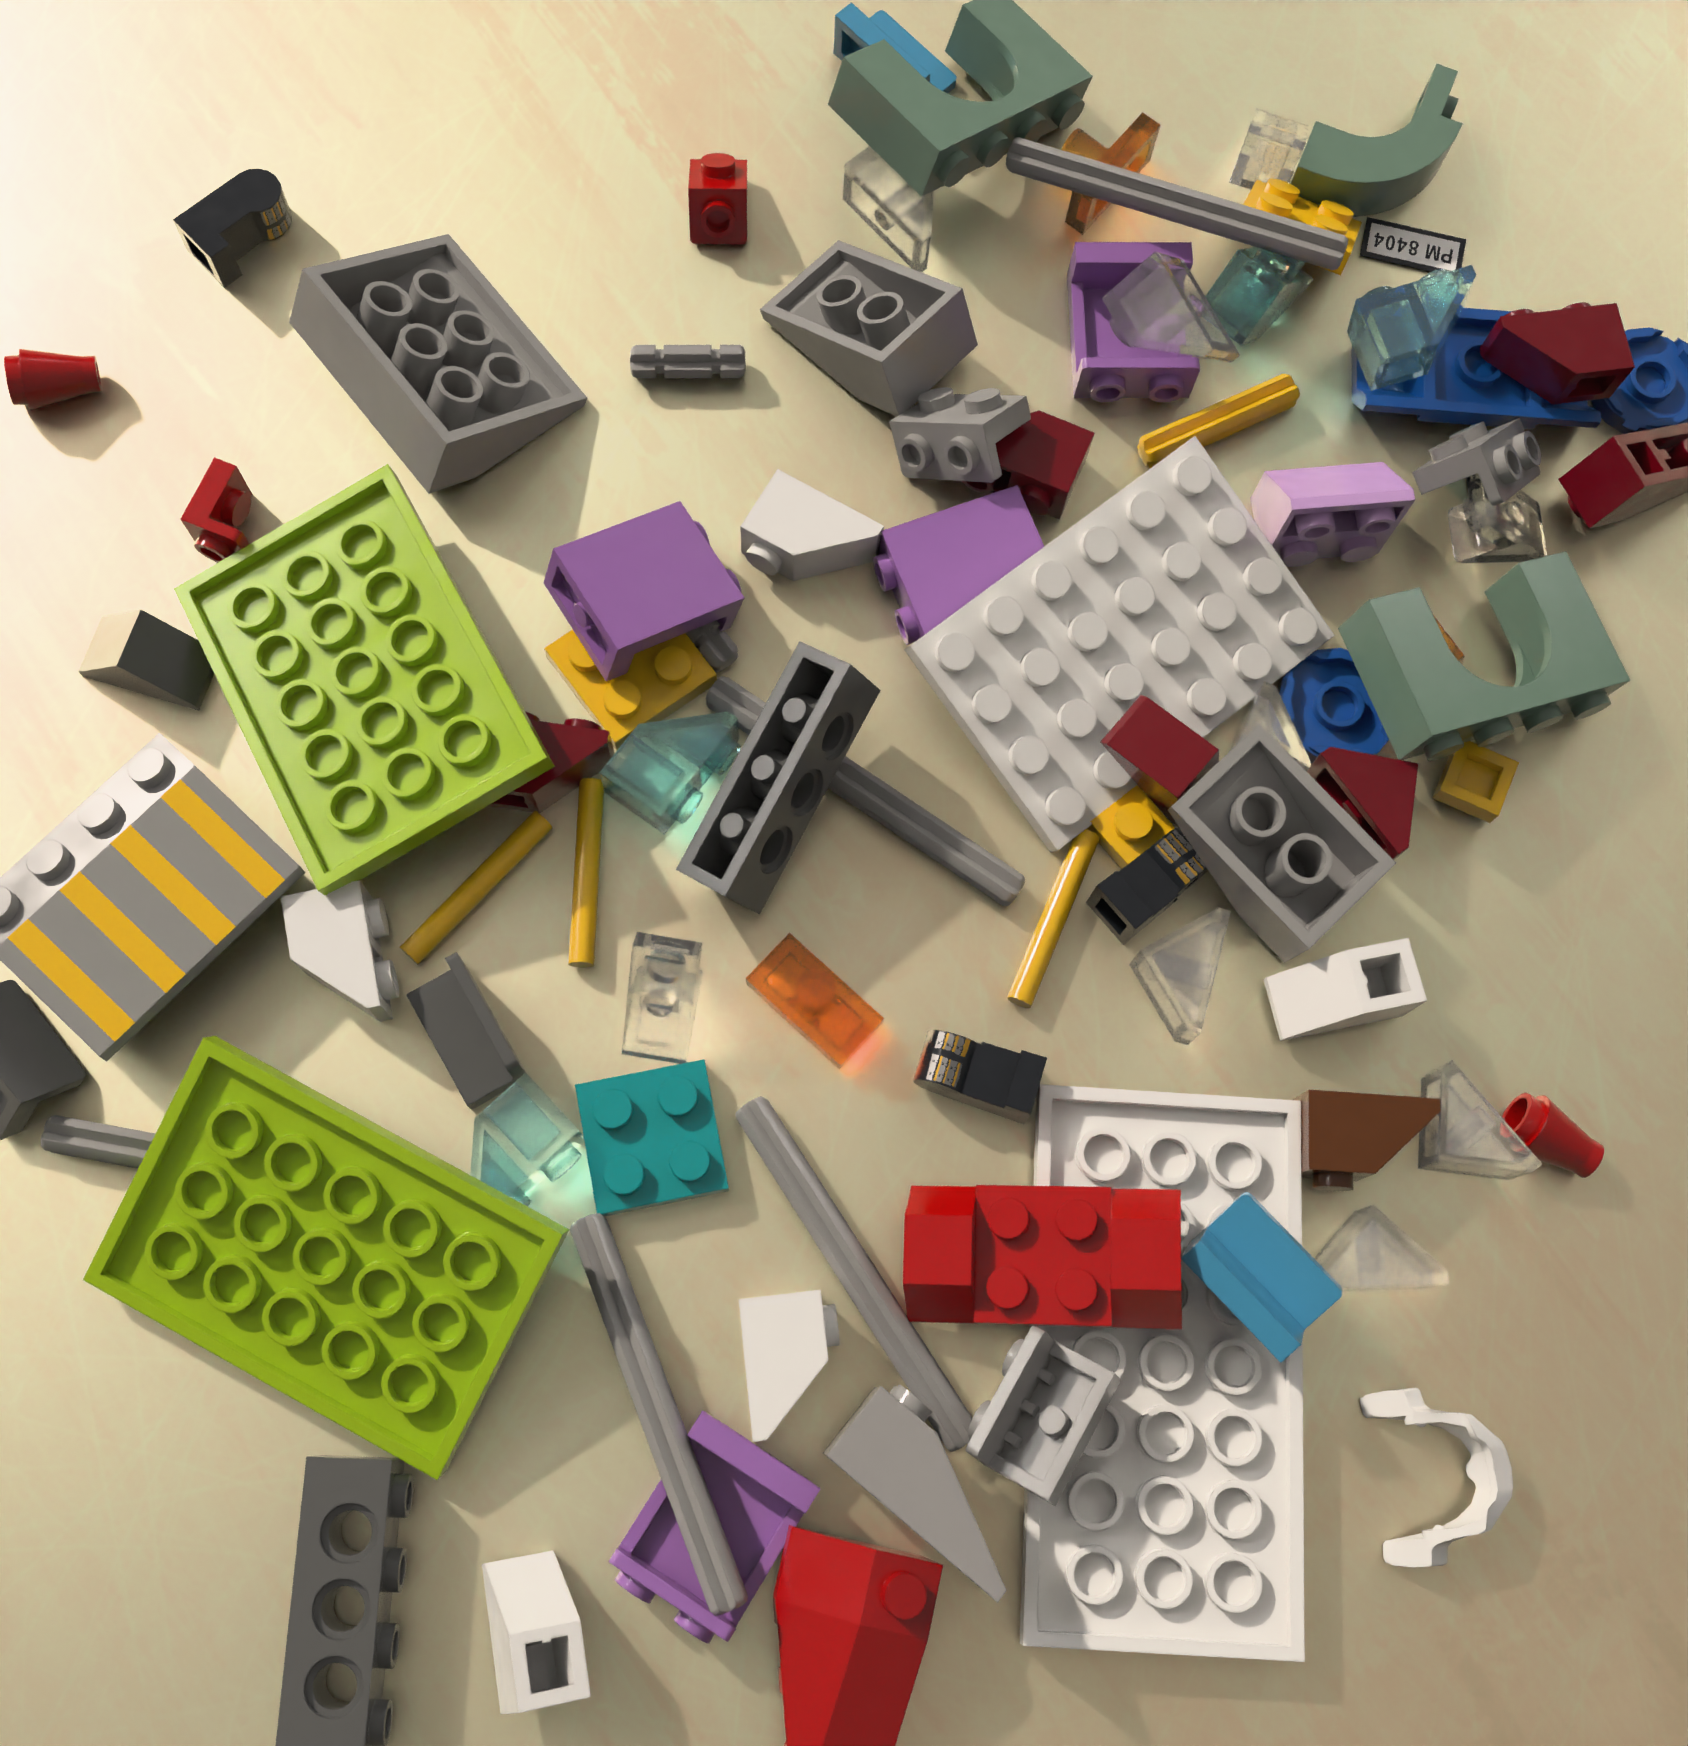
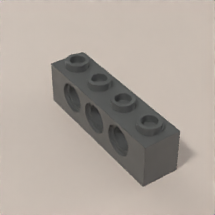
(779, 777)
(322, 1566)

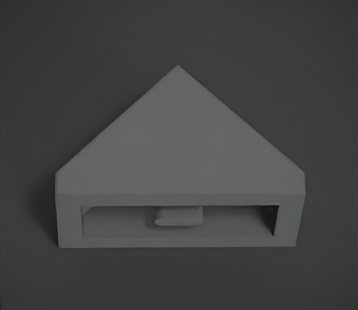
(148, 658)

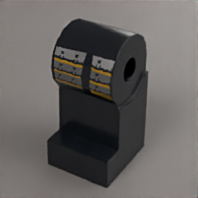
(234, 222)
(1147, 885)
(980, 1074)

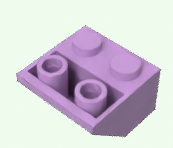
(1330, 510)

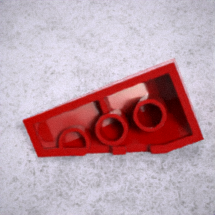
(849, 1637)

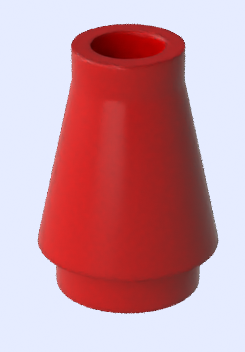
(49, 377)
(1553, 1135)

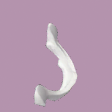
(1487, 1468)

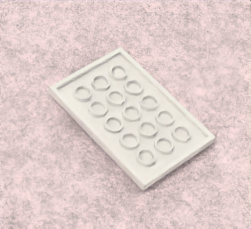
(1144, 597)

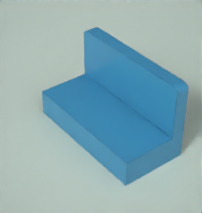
(856, 31)
(1262, 1274)

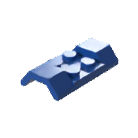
(1467, 388)

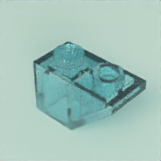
(1256, 292)
(1405, 326)
(668, 763)
(523, 1141)

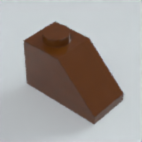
(1356, 1133)

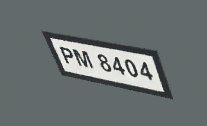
(1411, 246)

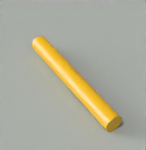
(586, 873)
(476, 887)
(1053, 919)

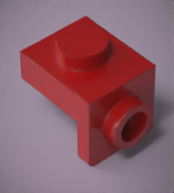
(718, 200)

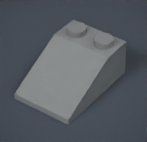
(874, 325)
(1278, 844)
(908, 1471)

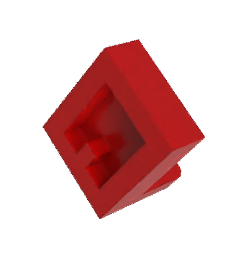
(216, 509)

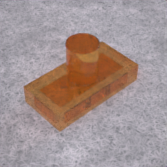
(1130, 152)
(814, 1000)

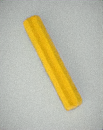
(1221, 418)

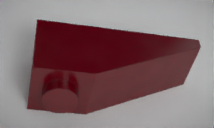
(1629, 475)

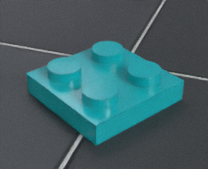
(651, 1138)

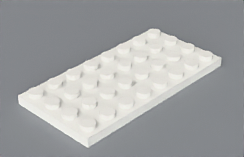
(1193, 1483)

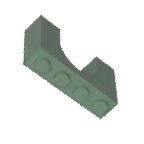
(940, 137)
(1437, 704)

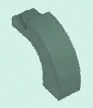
(1385, 170)

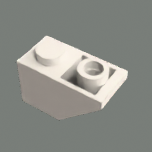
(340, 947)
(1346, 990)
(534, 1634)

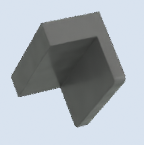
(466, 1034)
(31, 1060)

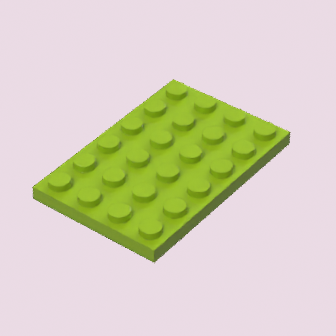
(361, 681)
(325, 1255)

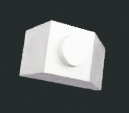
(805, 532)
(783, 1352)

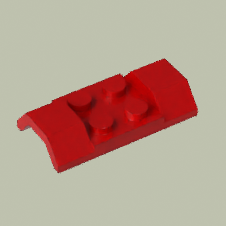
(1043, 1256)

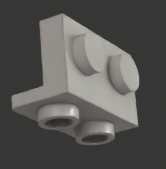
(956, 434)
(1502, 457)
(1041, 1414)

